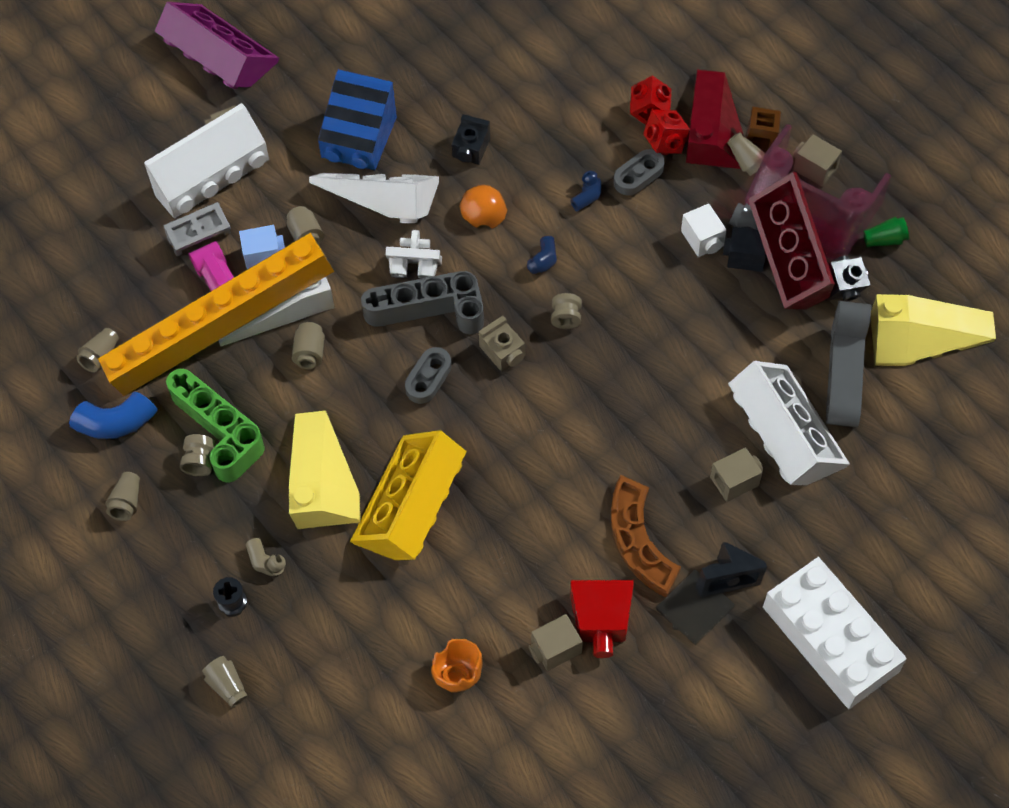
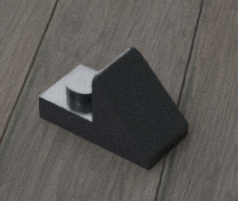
(734, 572)

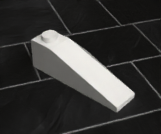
(398, 197)

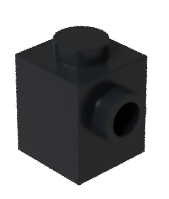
(745, 249)

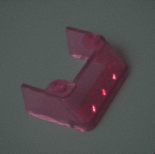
(836, 220)

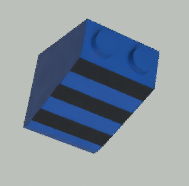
(357, 120)

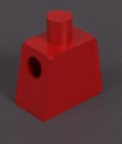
(601, 612)

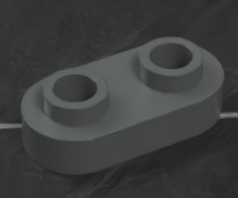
(636, 173)
(427, 377)

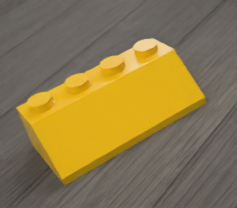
(409, 495)

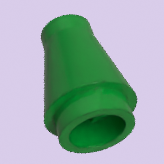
(889, 232)

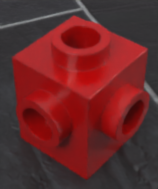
(649, 95)
(666, 131)

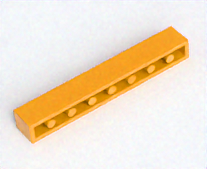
(215, 315)

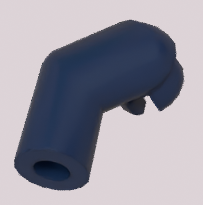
(590, 191)
(546, 258)

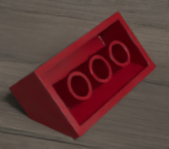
(792, 244)

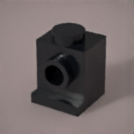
(471, 139)

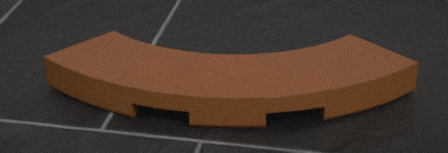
(632, 539)

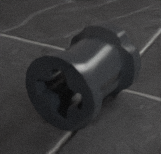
(221, 593)

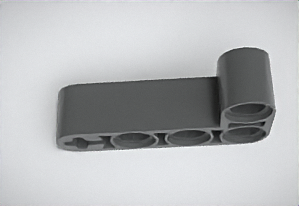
(379, 313)
(847, 363)

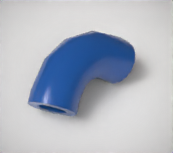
(115, 421)

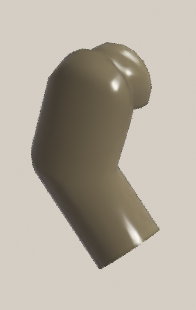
(262, 562)

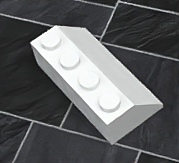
(207, 161)
(787, 423)

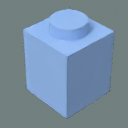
(260, 244)

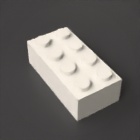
(834, 632)

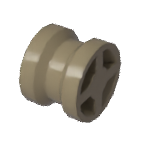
(566, 311)

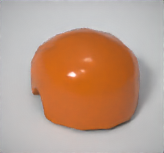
(483, 206)
(457, 665)

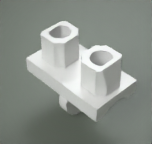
(426, 258)

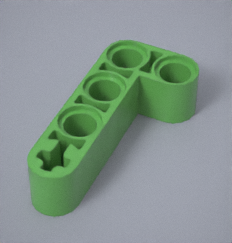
(211, 418)

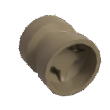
(197, 455)

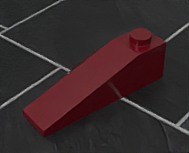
(712, 121)

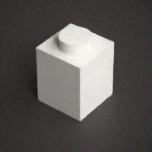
(703, 230)

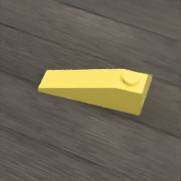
(919, 328)
(320, 478)

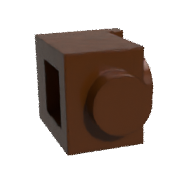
(763, 127)

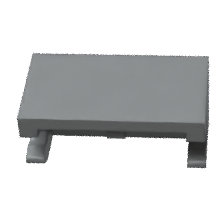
(196, 227)

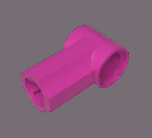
(211, 264)

